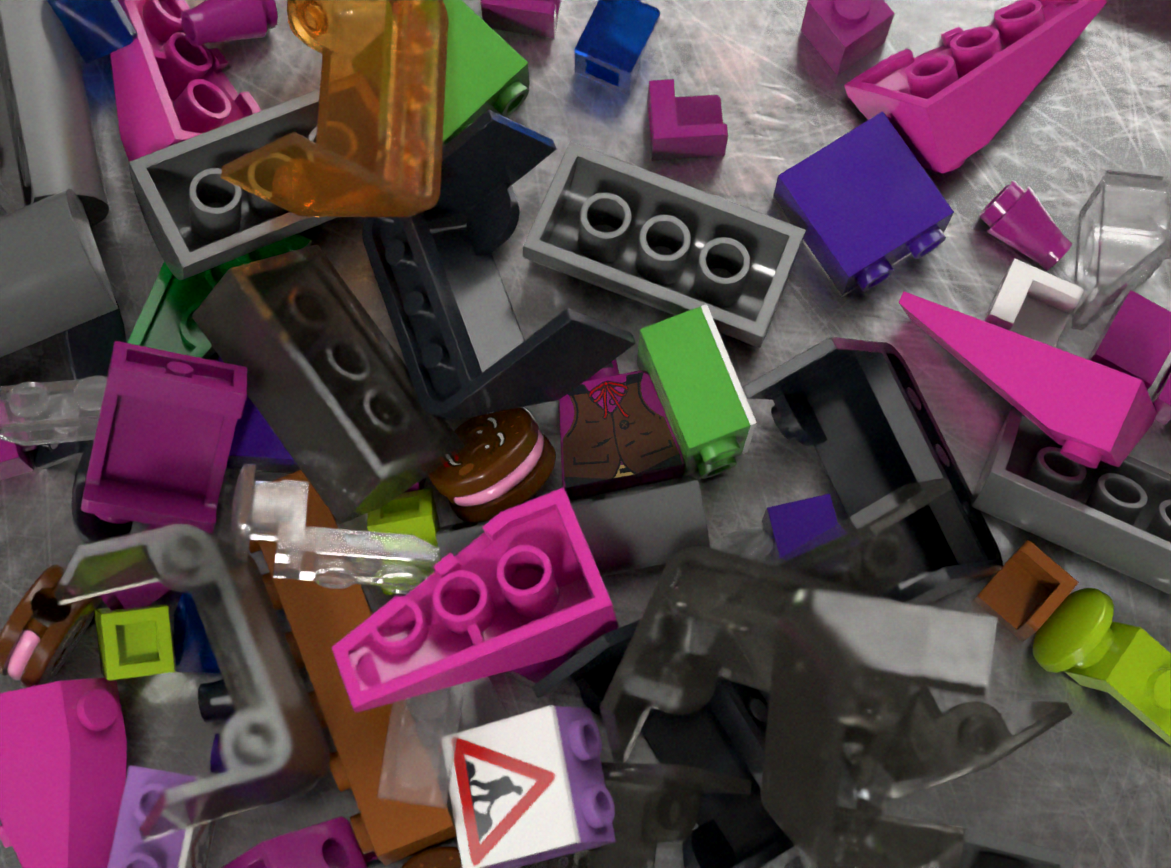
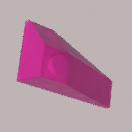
(167, 85)
(1070, 398)
(494, 607)

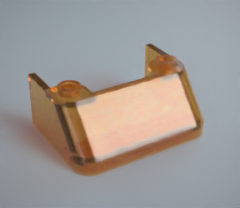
(375, 114)

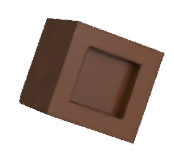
(1026, 591)

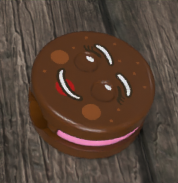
(499, 466)
(43, 633)

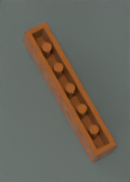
(317, 622)

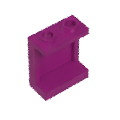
(163, 437)

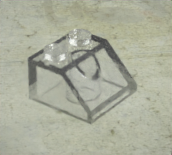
(1120, 240)

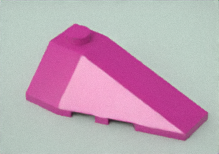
(970, 86)
(62, 772)

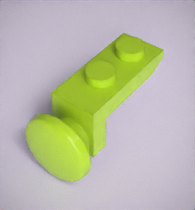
(1108, 657)

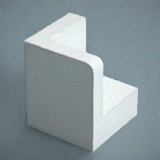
(1033, 303)

